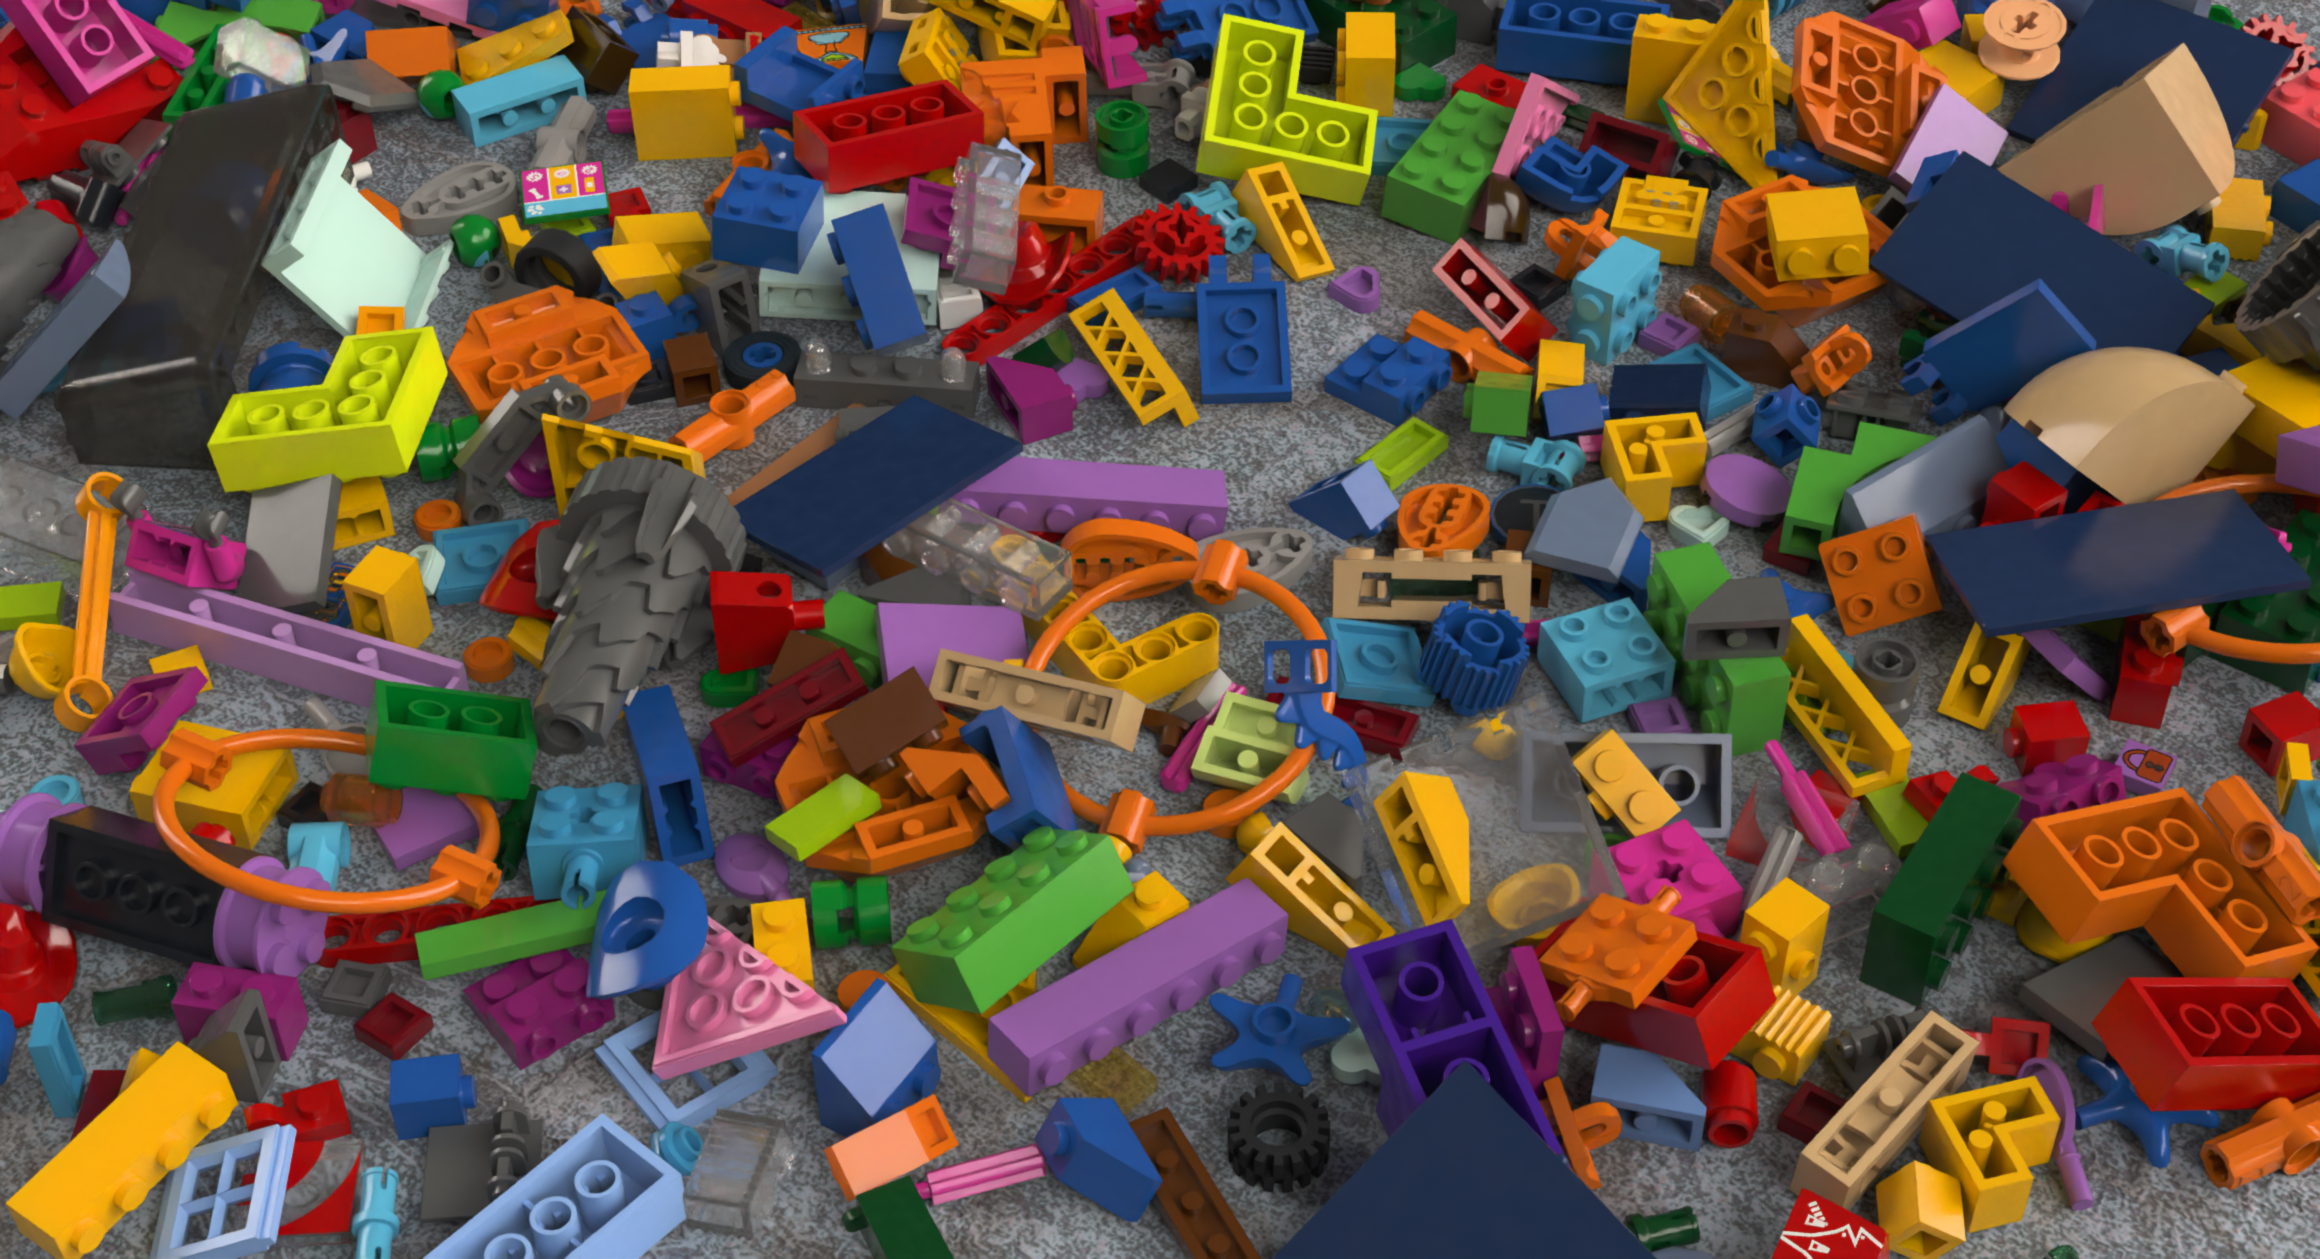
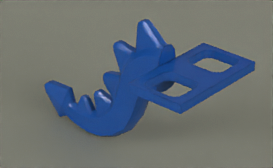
(1305, 708)

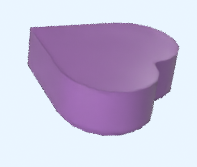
(1357, 289)
(1086, 379)

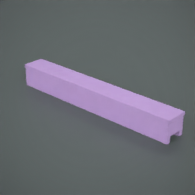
(273, 641)

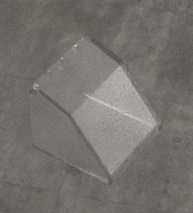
(1530, 826)

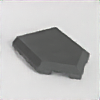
(364, 84)

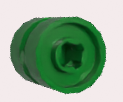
(1122, 139)
(442, 444)
(870, 908)

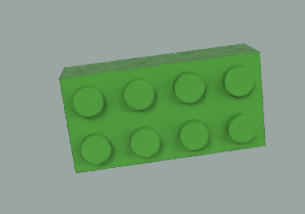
(1448, 168)
(1727, 694)
(1012, 918)

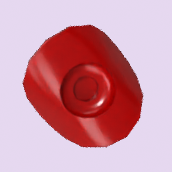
(1037, 265)
(514, 582)
(35, 962)

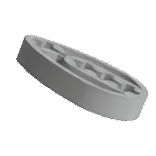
(465, 189)
(1272, 552)

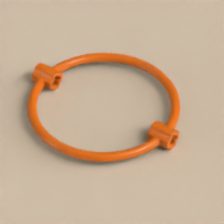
(1216, 580)
(2176, 628)
(205, 764)

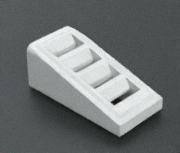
(956, 302)

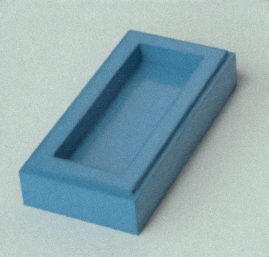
(57, 1060)

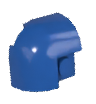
(1567, 178)

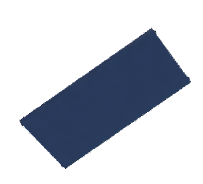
(1989, 236)
(2114, 562)

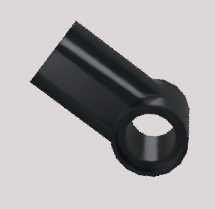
(86, 197)

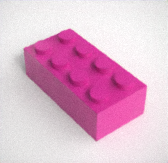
(80, 42)

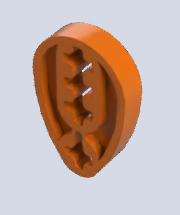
(1425, 507)
(1120, 540)

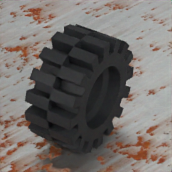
(1278, 1163)

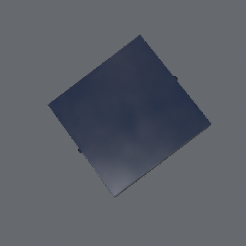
(2126, 36)
(1465, 1185)

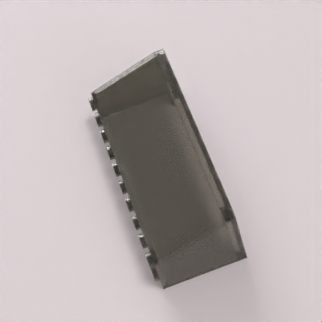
(164, 358)

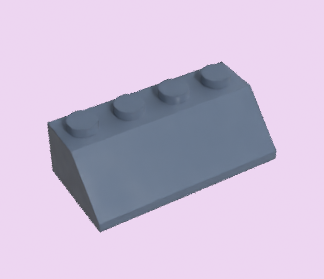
(1937, 481)
(1689, 768)

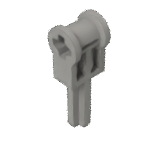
(1156, 91)

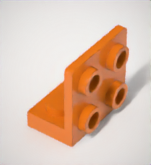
(1881, 575)

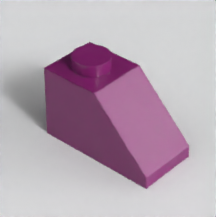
(1030, 398)

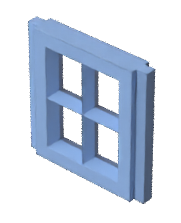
(653, 1101)
(267, 1194)

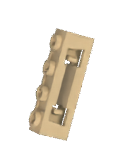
(1410, 564)
(1038, 699)
(1885, 1112)

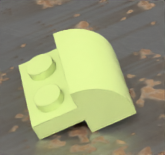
(1247, 747)

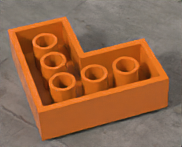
(2163, 869)

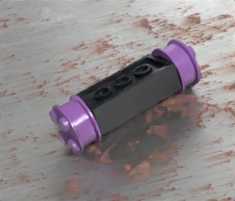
(128, 887)

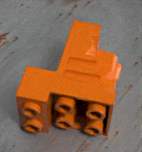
(1032, 103)

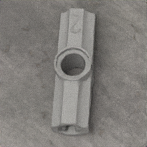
(567, 136)

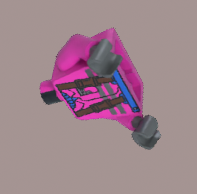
(180, 553)

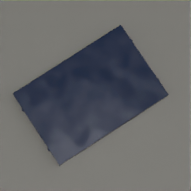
(872, 485)

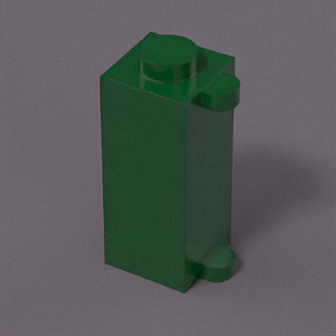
(896, 1223)

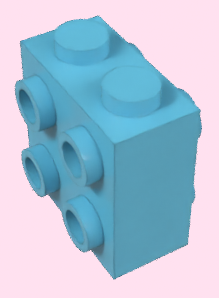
(1614, 299)
(1605, 659)

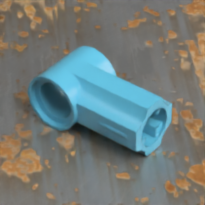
(320, 847)

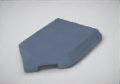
(1587, 531)

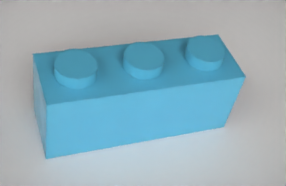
(516, 100)

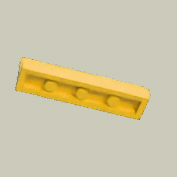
(1136, 350)
(1851, 709)

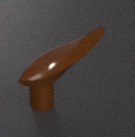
(1168, 726)

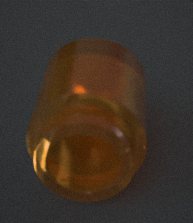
(1708, 311)
(360, 802)

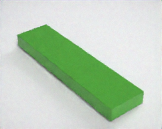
(505, 937)

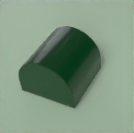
(1050, 351)

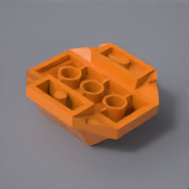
(1858, 90)
(1745, 259)
(544, 336)
(904, 831)

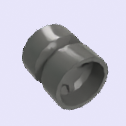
(1890, 674)

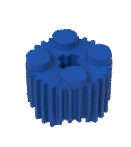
(1474, 657)

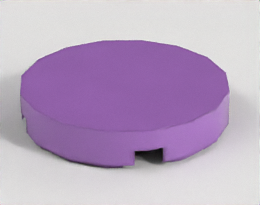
(1746, 490)

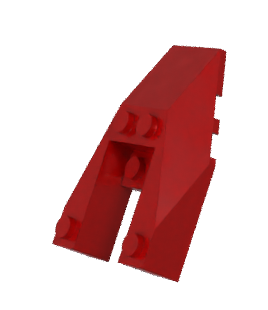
(42, 127)

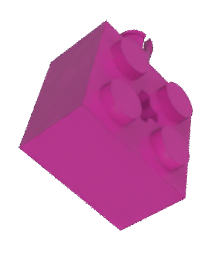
(1684, 861)

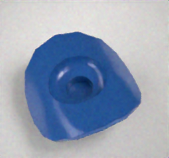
(646, 930)

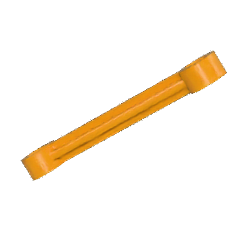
(92, 606)

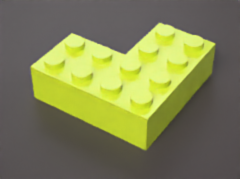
(1261, 120)
(351, 426)

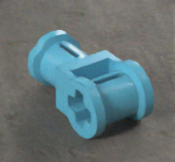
(1224, 211)
(2183, 252)
(1537, 462)

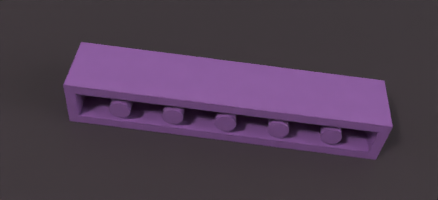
(1065, 493)
(1136, 986)

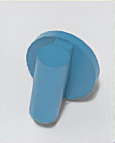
(677, 1146)

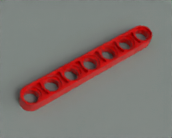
(1048, 307)
(364, 928)

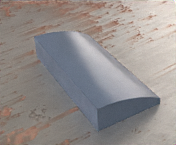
(65, 330)

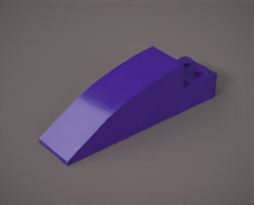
(1426, 1016)

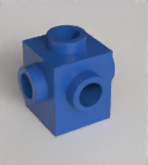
(1785, 424)

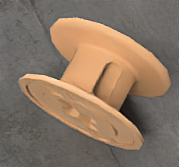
(2022, 38)

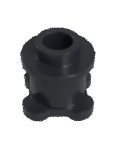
(1700, 171)

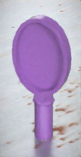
(753, 869)
(2064, 1150)

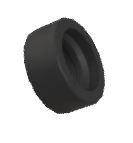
(565, 250)

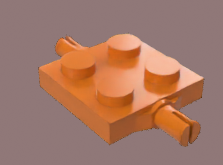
(1617, 951)

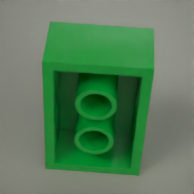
(450, 741)

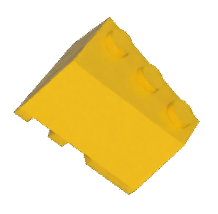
(579, 447)

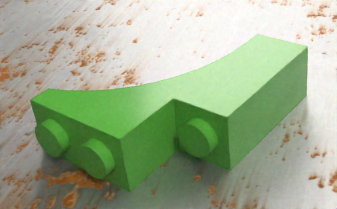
(195, 25)
(1825, 475)

